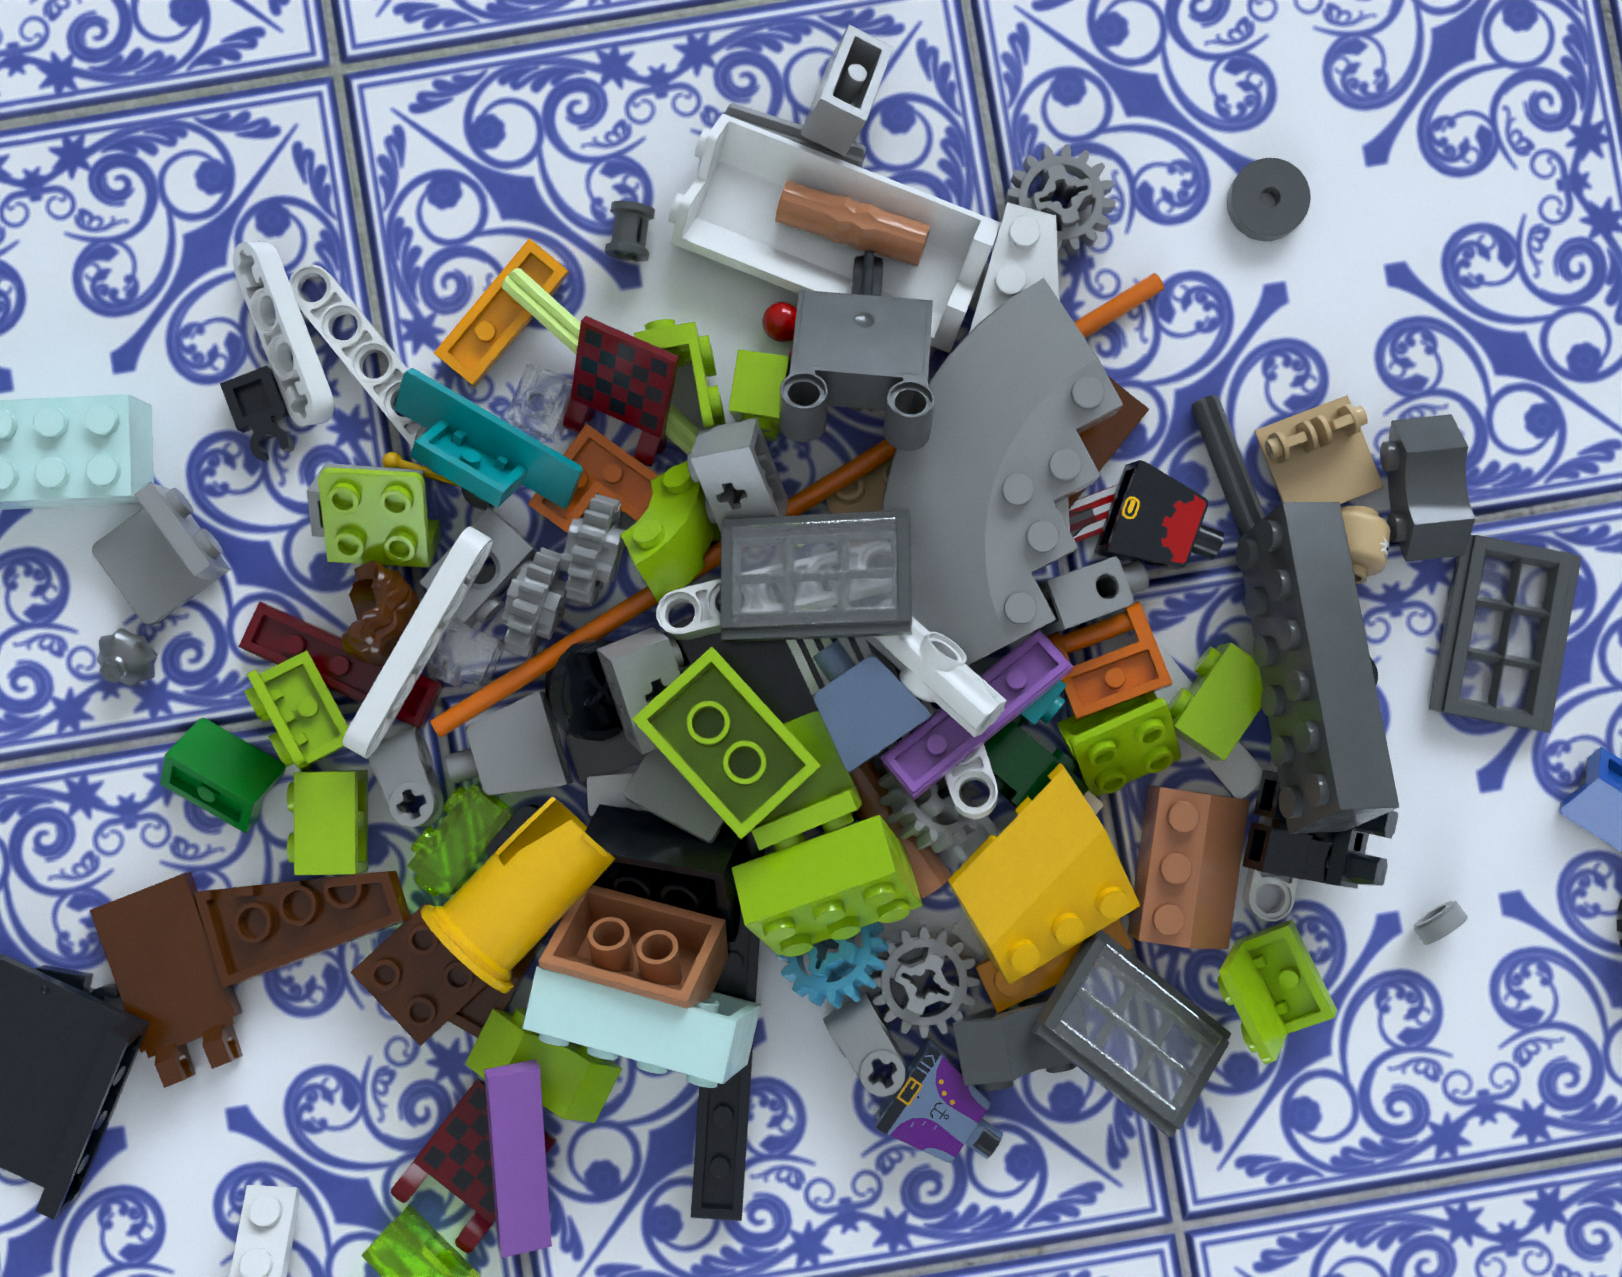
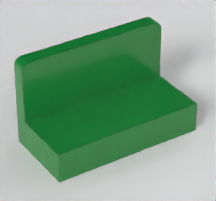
(221, 773)

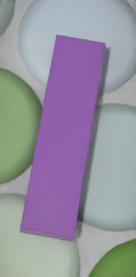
(943, 743)
(518, 1157)

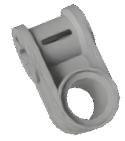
(406, 771)
(864, 1037)

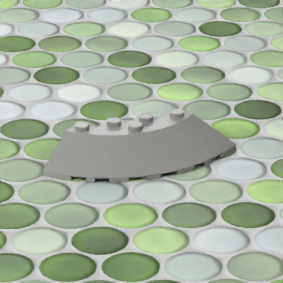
(996, 468)

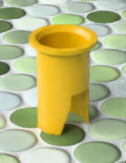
(519, 894)

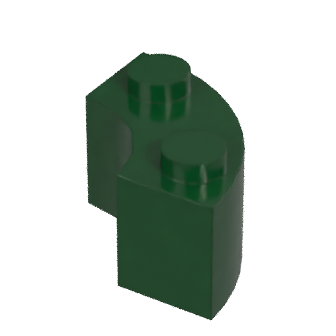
(1023, 764)

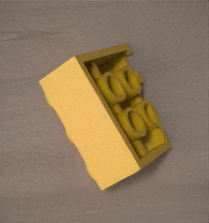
(1043, 881)

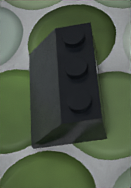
(669, 863)

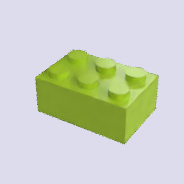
(726, 742)
(827, 887)

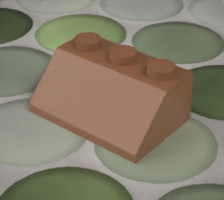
(1188, 868)
(639, 947)

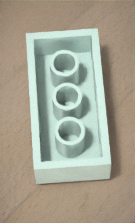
(74, 451)
(703, 1041)

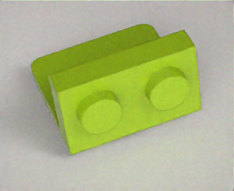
(692, 350)
(377, 517)
(820, 800)
(1273, 988)

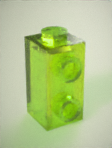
(460, 842)
(415, 1249)

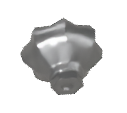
(126, 658)

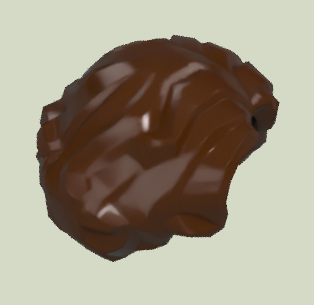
(382, 609)

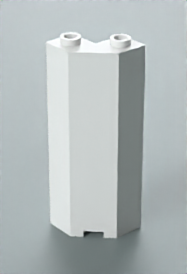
(735, 204)

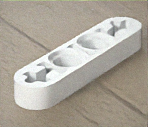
(300, 380)

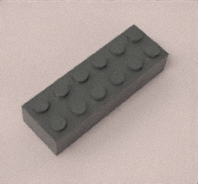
(1315, 670)

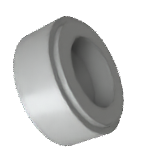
(1440, 922)

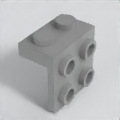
(160, 555)

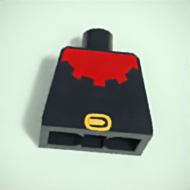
(1156, 520)

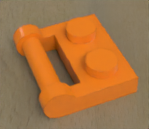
(1115, 675)

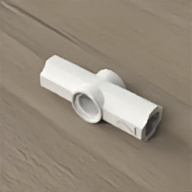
(937, 672)

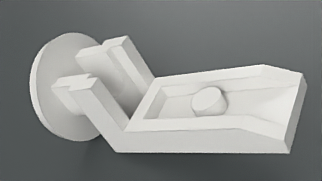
(265, 1232)

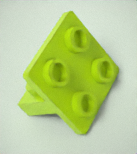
(300, 710)
(1122, 743)

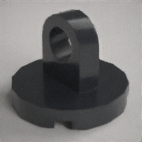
(582, 694)

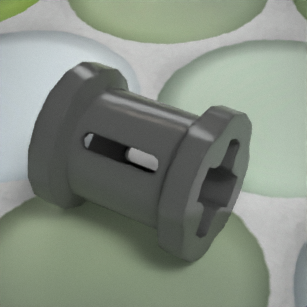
(629, 231)

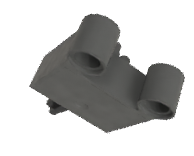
(860, 356)

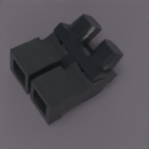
(1308, 854)

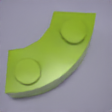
(671, 533)
(571, 1079)

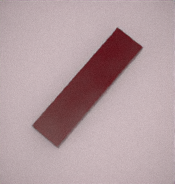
(281, 636)

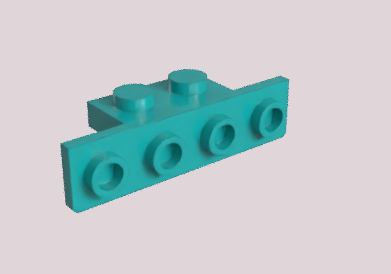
(480, 448)

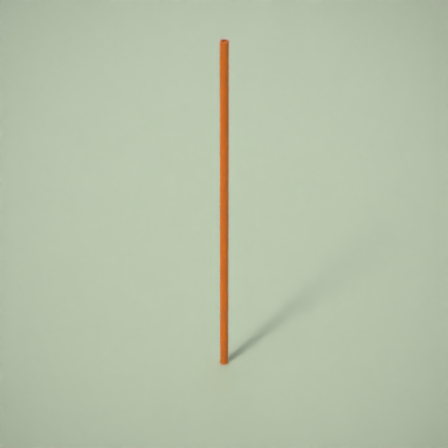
(797, 505)

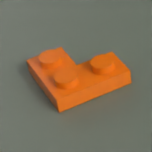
(605, 472)

